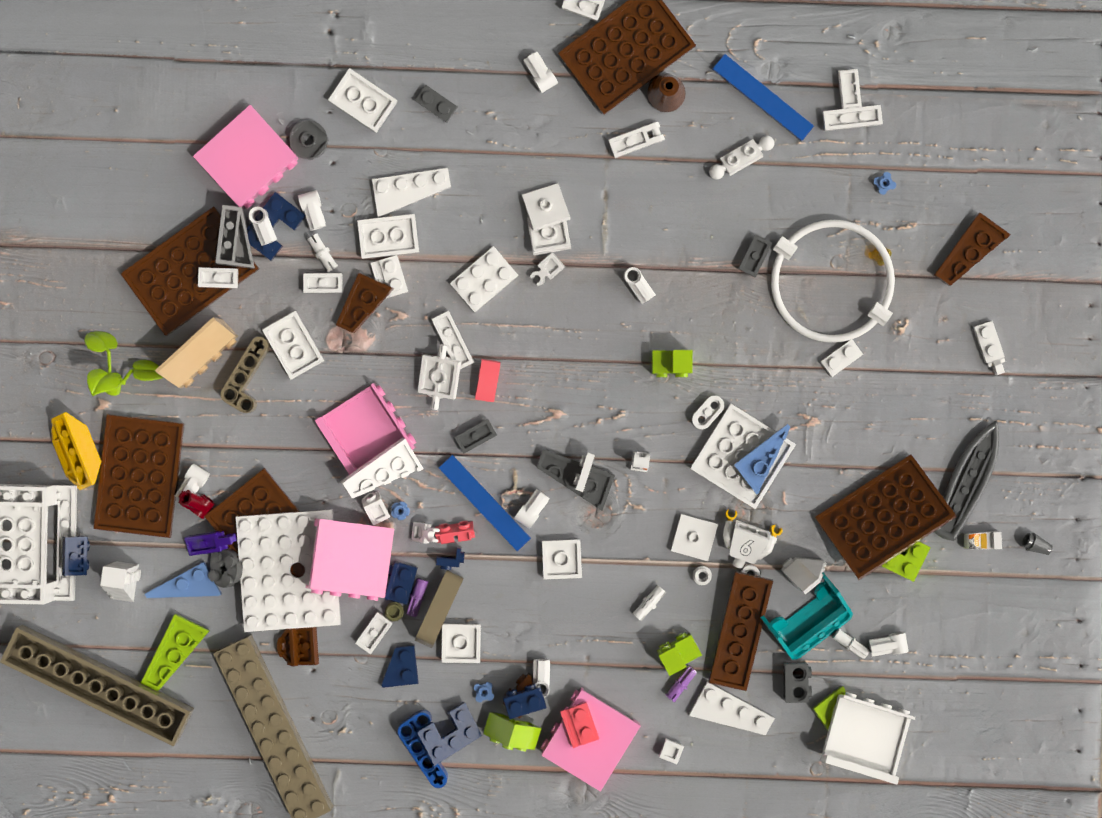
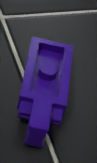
(208, 542)

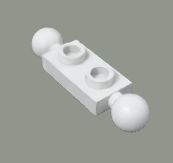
(741, 157)

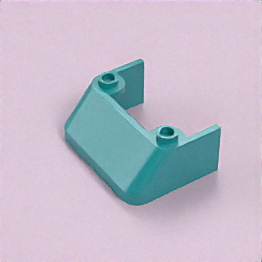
(812, 622)

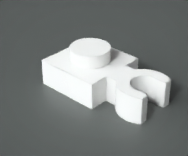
(549, 268)
(423, 533)

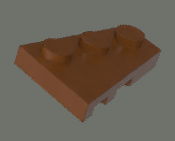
(362, 302)

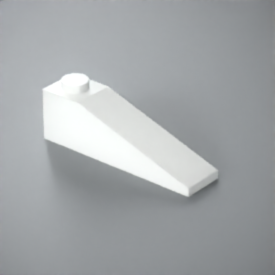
(804, 572)

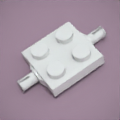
(439, 376)

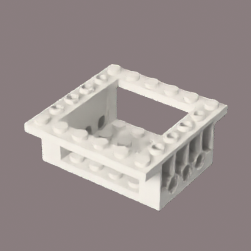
(28, 512)

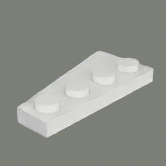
(401, 190)
(387, 466)
(726, 709)

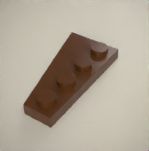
(975, 243)

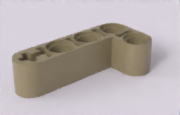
(240, 395)
(439, 609)

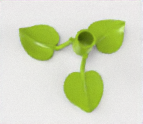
(101, 381)

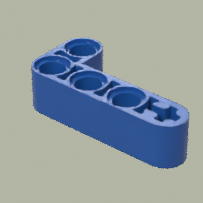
(420, 755)

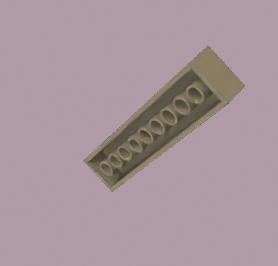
(97, 685)
(273, 729)

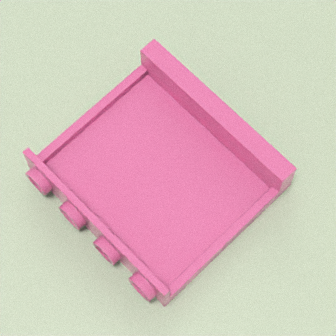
(246, 158)
(363, 428)
(350, 559)
(597, 759)

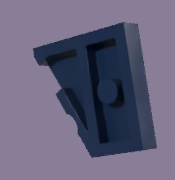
(402, 668)

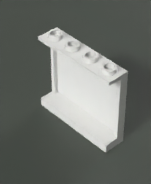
(866, 737)

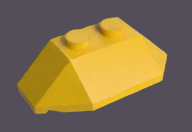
(75, 450)

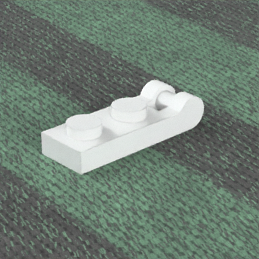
(635, 140)

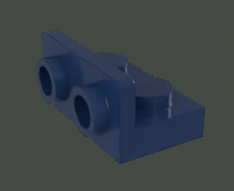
(75, 556)
(400, 582)
(524, 701)

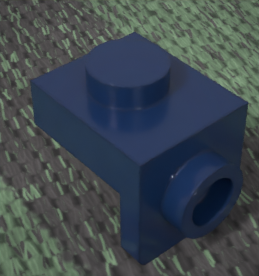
(448, 562)

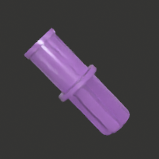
(417, 597)
(681, 683)

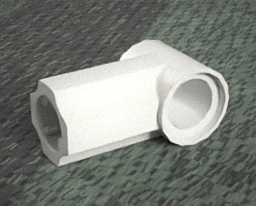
(541, 74)
(311, 205)
(263, 227)
(639, 286)
(194, 480)
(529, 512)
(894, 643)
(541, 673)

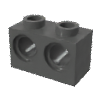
(791, 682)

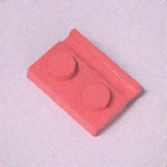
(579, 725)

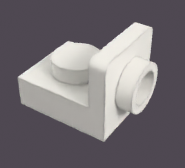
(375, 508)

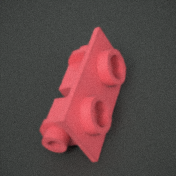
(463, 530)

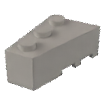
(233, 239)

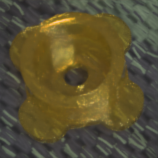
(874, 255)

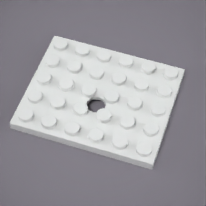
(268, 589)

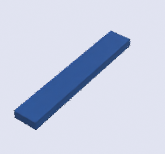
(763, 97)
(484, 503)

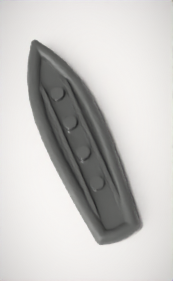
(970, 479)

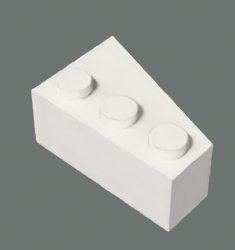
(120, 580)

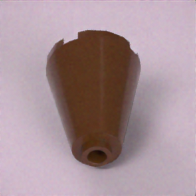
(663, 98)

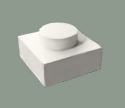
(671, 751)

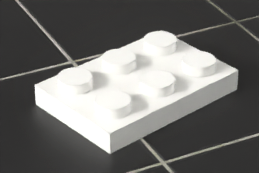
(362, 100)
(388, 236)
(484, 279)
(293, 345)

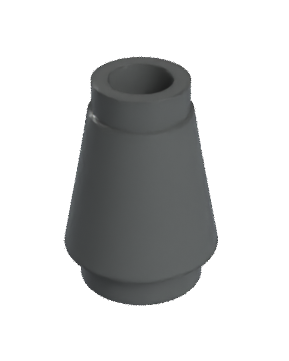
(1035, 543)

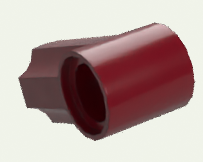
(198, 504)

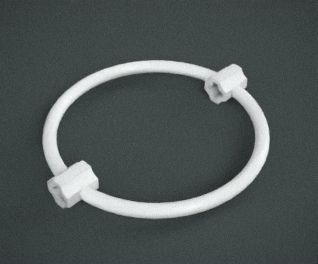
(879, 312)

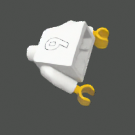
(747, 541)

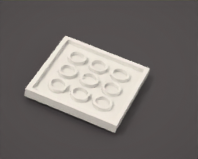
(731, 441)

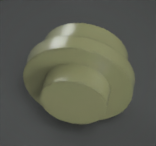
(394, 611)

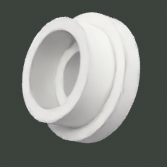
(706, 580)

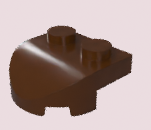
(299, 646)

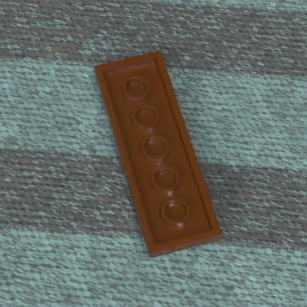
(740, 631)

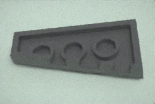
(565, 471)

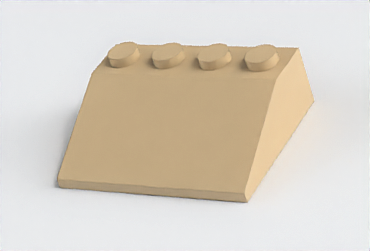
(198, 353)

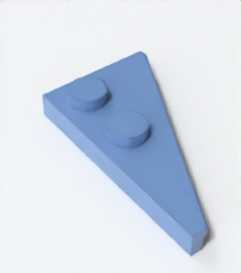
(757, 463)
(188, 584)

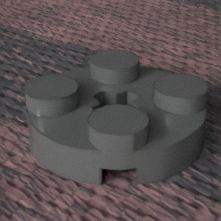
(307, 129)
(218, 562)

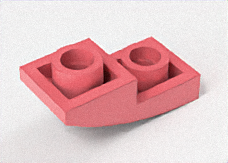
(487, 380)

